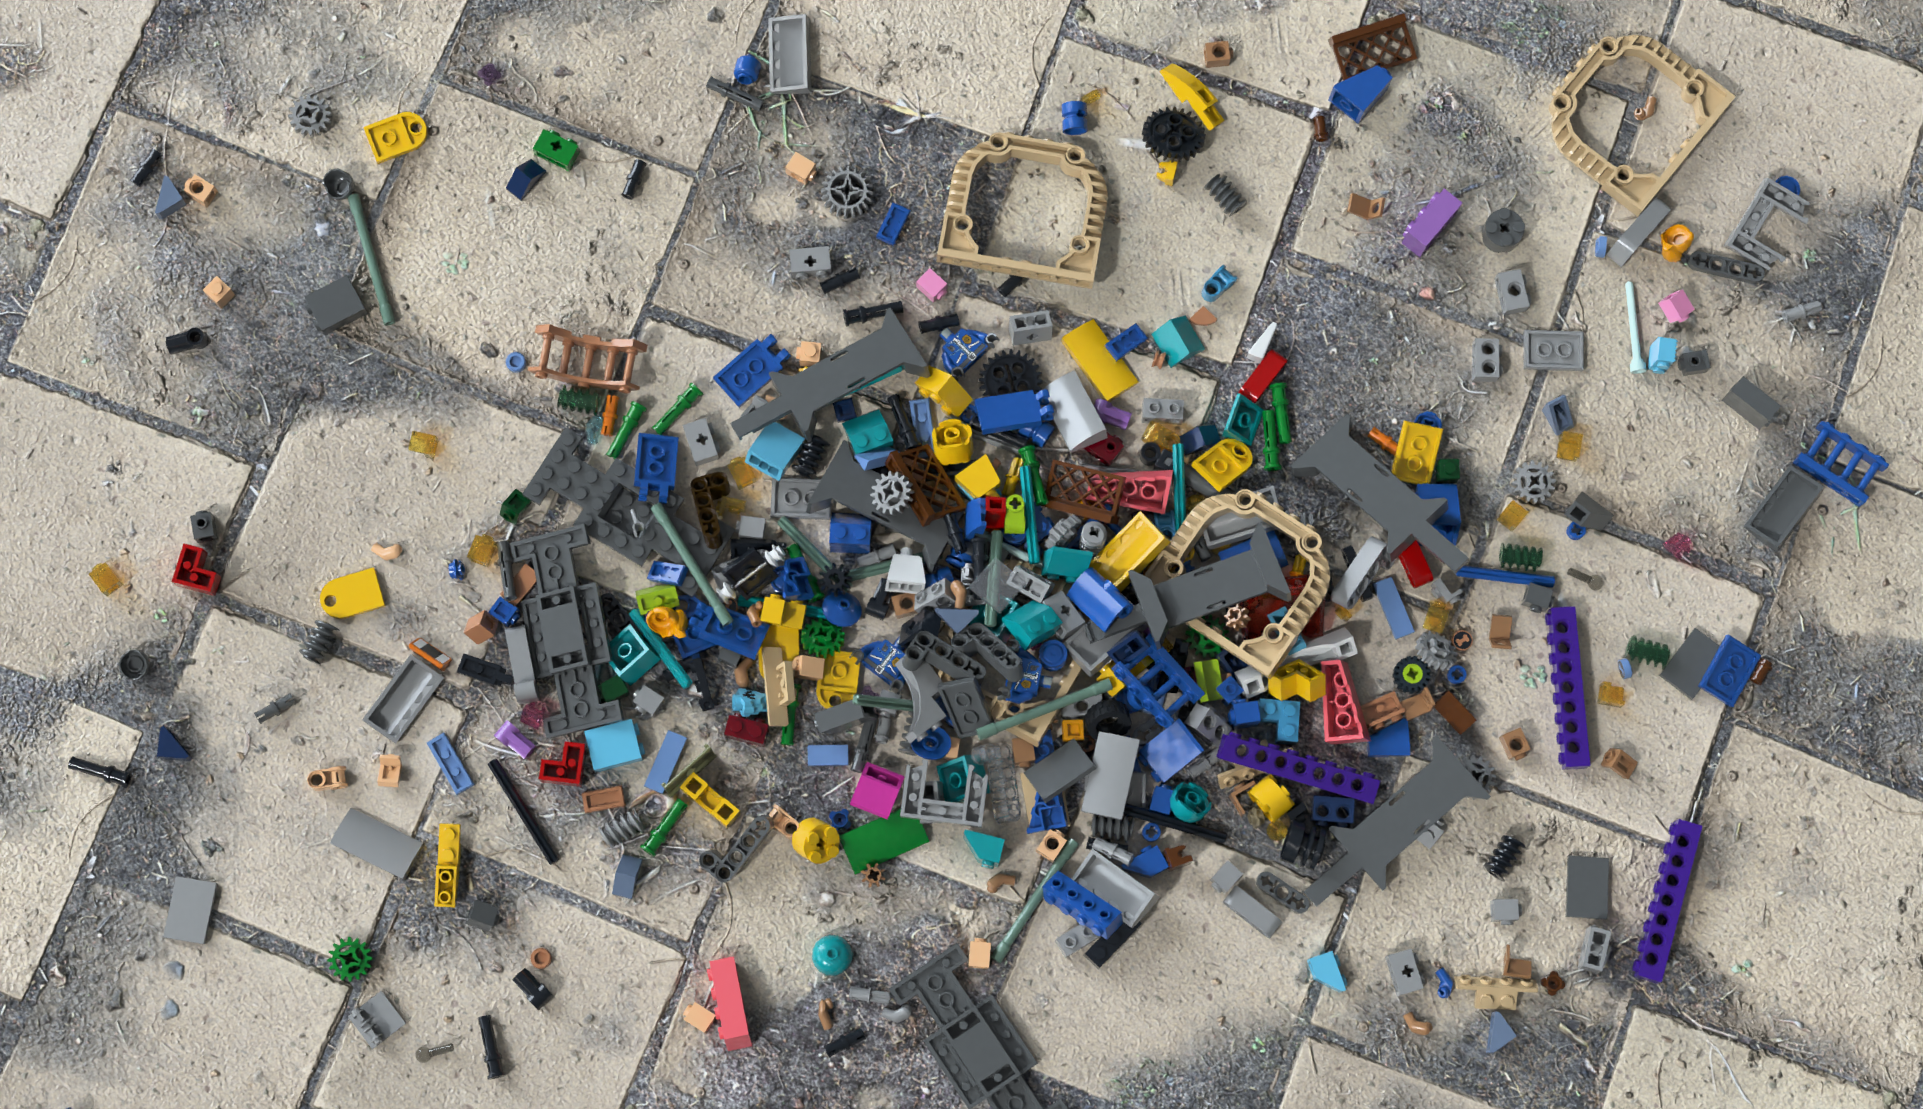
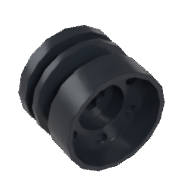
(1303, 845)

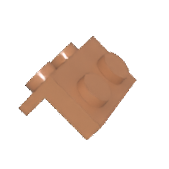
(1382, 710)

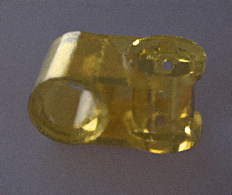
(1160, 435)

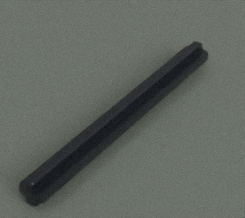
(523, 811)
(1175, 823)

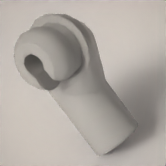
(898, 1015)

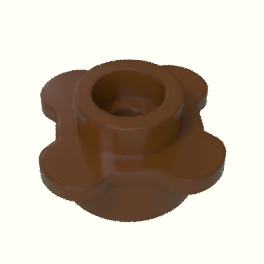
(1553, 977)

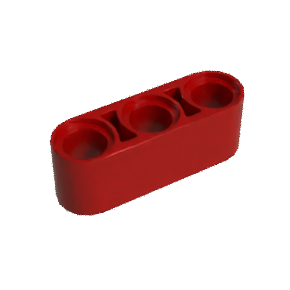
(1263, 376)
(1416, 566)

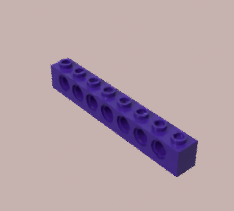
(1567, 617)
(1365, 792)
(1690, 833)

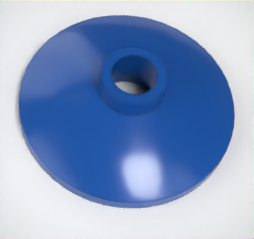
(841, 615)
(938, 740)

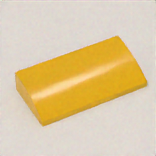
(1105, 374)
(1129, 550)

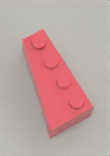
(1141, 490)
(1341, 706)
(730, 1003)

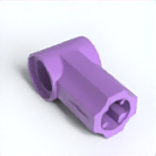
(1112, 415)
(511, 737)

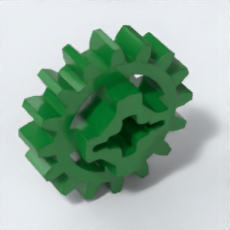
(822, 638)
(1203, 643)
(346, 969)

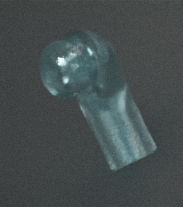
(591, 429)

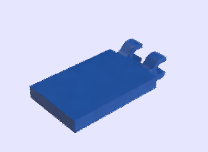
(750, 370)
(1013, 411)
(655, 465)
(737, 636)

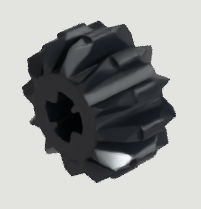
(828, 584)

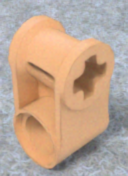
(330, 778)
(782, 820)

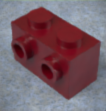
(1106, 450)
(746, 730)

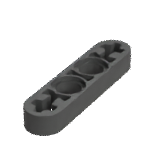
(1725, 270)

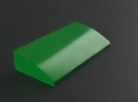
(882, 840)

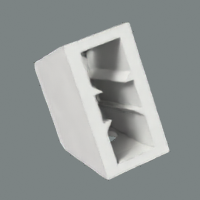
(906, 573)

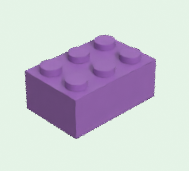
(1430, 222)

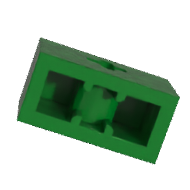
(562, 158)

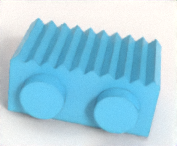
(1662, 354)

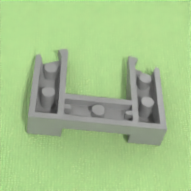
(1766, 197)
(966, 814)

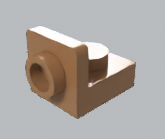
(1619, 762)

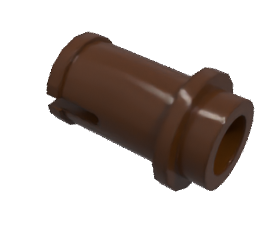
(1320, 129)
(1761, 671)

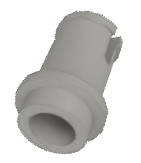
(883, 730)

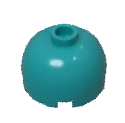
(1189, 802)
(832, 955)

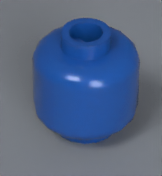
(747, 69)

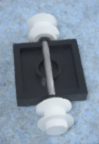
(750, 573)

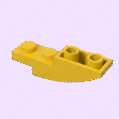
(1192, 89)
(448, 865)

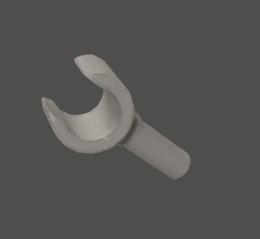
(637, 526)

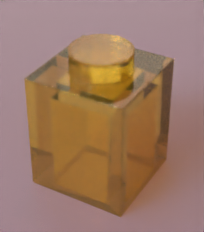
(741, 472)
(482, 550)
(105, 578)

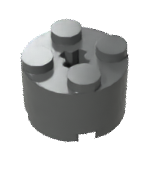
(1510, 223)

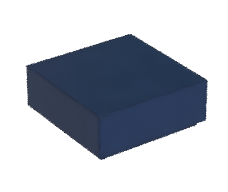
(844, 410)

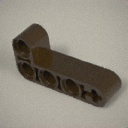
(704, 491)

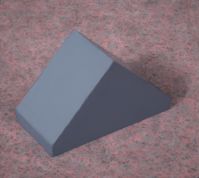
(169, 199)
(1558, 415)
(956, 618)
(626, 876)
(1499, 1033)

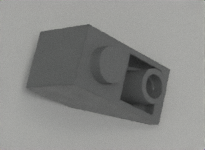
(1588, 513)

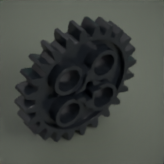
(1173, 134)
(1028, 377)

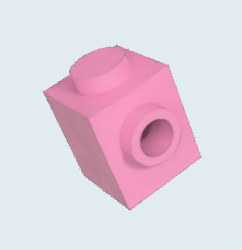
(932, 285)
(1676, 306)

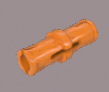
(610, 415)
(1383, 440)

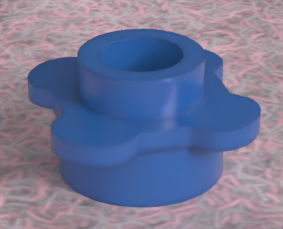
(456, 570)
(843, 814)

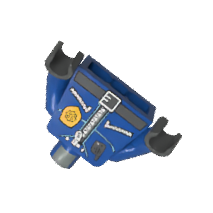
(964, 349)
(881, 660)
(1028, 686)

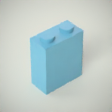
(774, 450)
(614, 745)

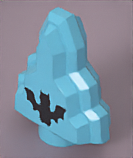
(749, 702)

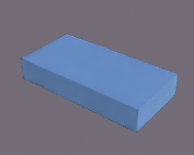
(827, 755)

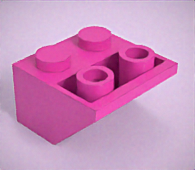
(877, 790)

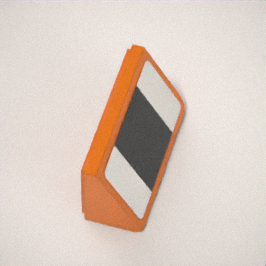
(430, 653)

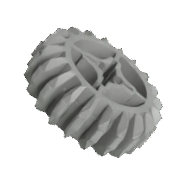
(840, 191)

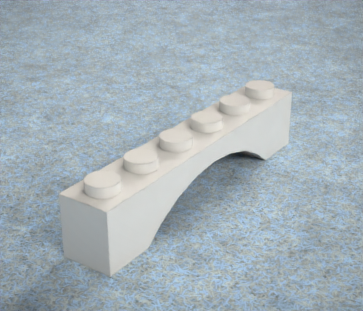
(1332, 646)

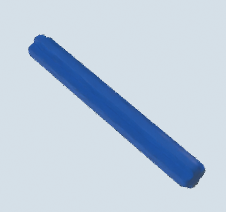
(1506, 576)

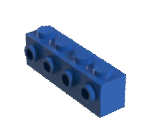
(1082, 905)

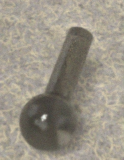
(1594, 582)
(424, 1054)

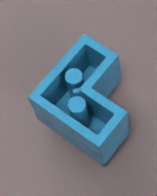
(1284, 715)

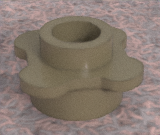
(1256, 817)

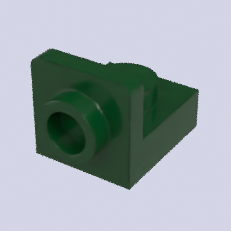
(514, 506)

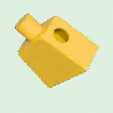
(979, 479)

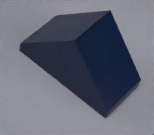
(525, 178)
(1199, 439)
(1128, 647)
(1230, 663)
(170, 748)

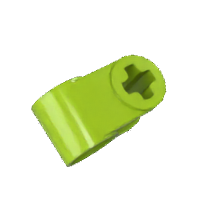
(1014, 518)

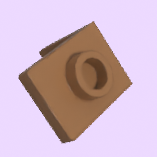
(1364, 207)
(1500, 631)
(1418, 704)
(1242, 787)
(1515, 967)

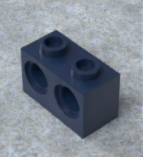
(1332, 805)

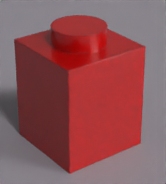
(995, 512)

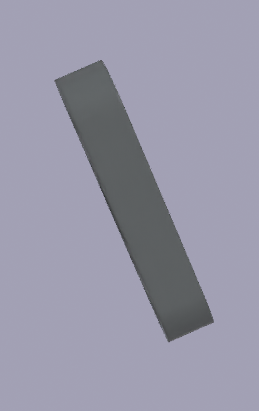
(1292, 906)

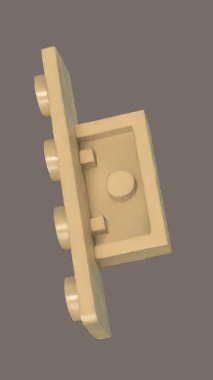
(778, 685)
(1242, 773)
(1495, 992)

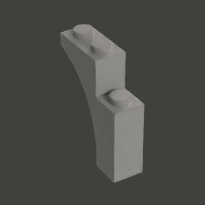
(924, 692)

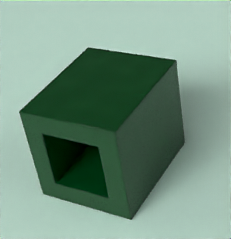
(1447, 471)
(613, 690)

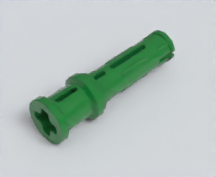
(684, 402)
(1280, 404)
(630, 422)
(1271, 449)
(1029, 459)
(794, 552)
(788, 731)
(659, 834)

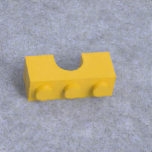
(710, 800)

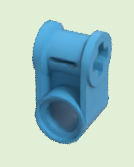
(1220, 281)
(1165, 523)

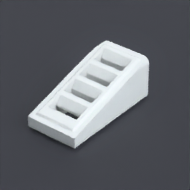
(1259, 349)

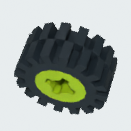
(1408, 680)

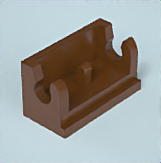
(1454, 712)
(1174, 859)

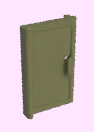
(695, 766)

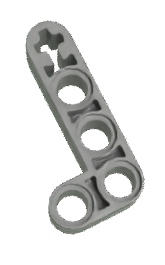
(1638, 231)
(1361, 572)
(521, 663)

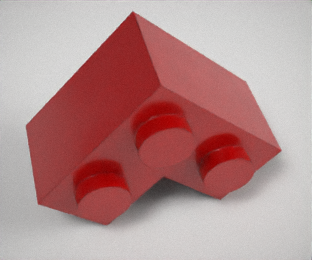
(190, 571)
(567, 771)

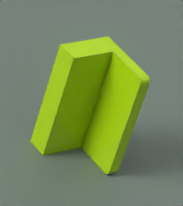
(657, 596)
(1208, 679)

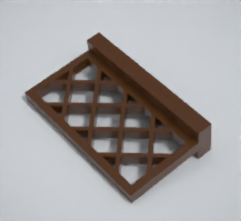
(1368, 31)
(921, 503)
(1084, 509)

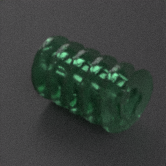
(579, 400)
(1520, 556)
(1647, 651)

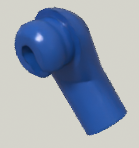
(1446, 983)

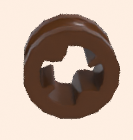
(1091, 747)

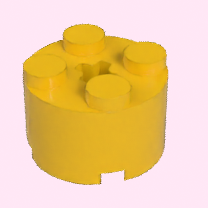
(952, 442)
(1271, 798)
(816, 840)

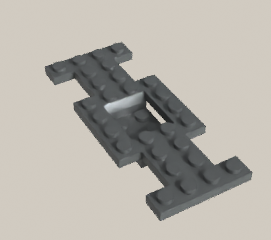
(608, 509)
(557, 632)
(976, 1032)

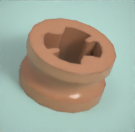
(1158, 359)

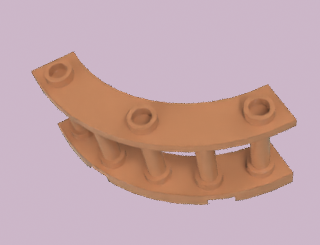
(591, 344)

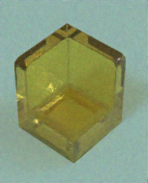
(423, 444)
(1569, 446)
(1512, 515)
(1610, 695)

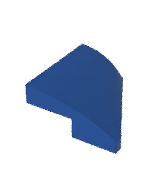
(975, 518)
(795, 580)
(1390, 741)
(1047, 815)

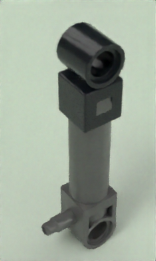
(1193, 479)

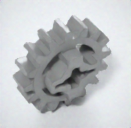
(319, 111)
(1539, 487)
(884, 488)
(1063, 532)
(1436, 650)
(1485, 771)

